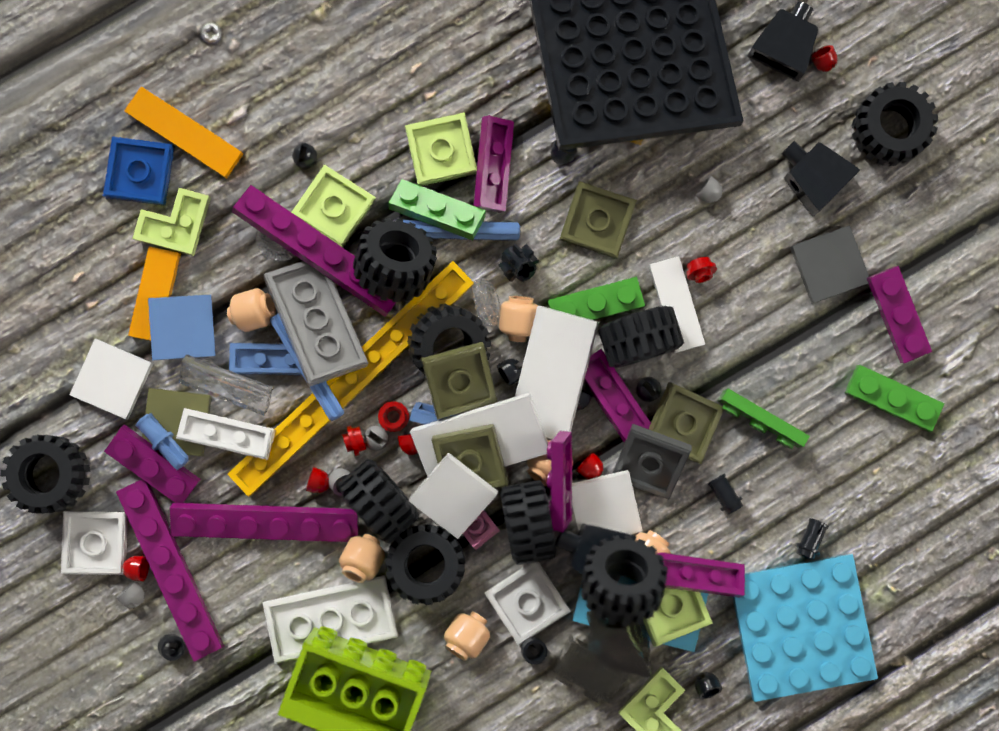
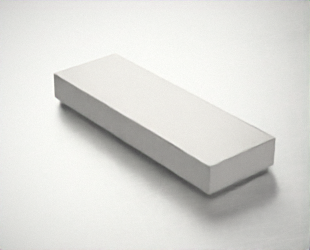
(674, 292)
(226, 434)

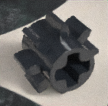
(518, 263)

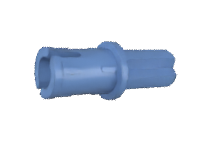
(162, 441)

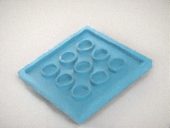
(804, 628)

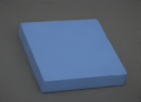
(181, 327)

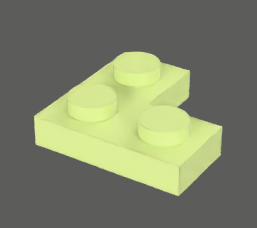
(180, 230)
(647, 706)

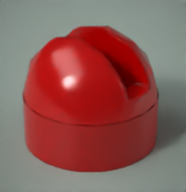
(825, 58)
(407, 444)
(591, 467)
(318, 481)
(136, 568)

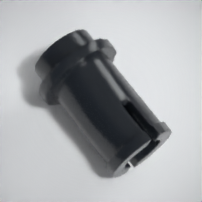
(725, 494)
(811, 539)

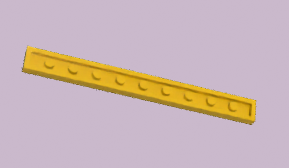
(379, 352)

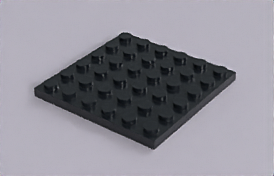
(634, 69)

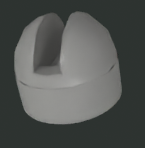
(710, 190)
(378, 431)
(336, 477)
(132, 595)

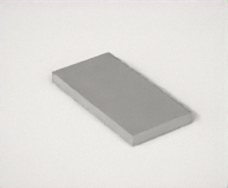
(315, 322)

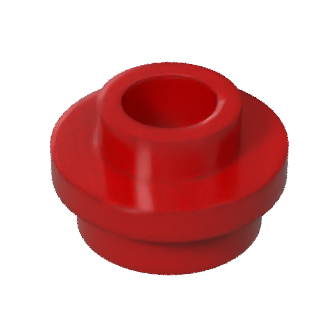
(701, 269)
(384, 412)
(354, 440)

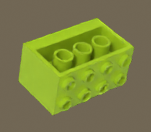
(352, 686)

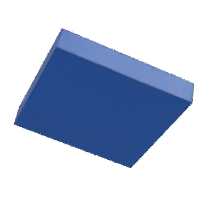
(138, 171)

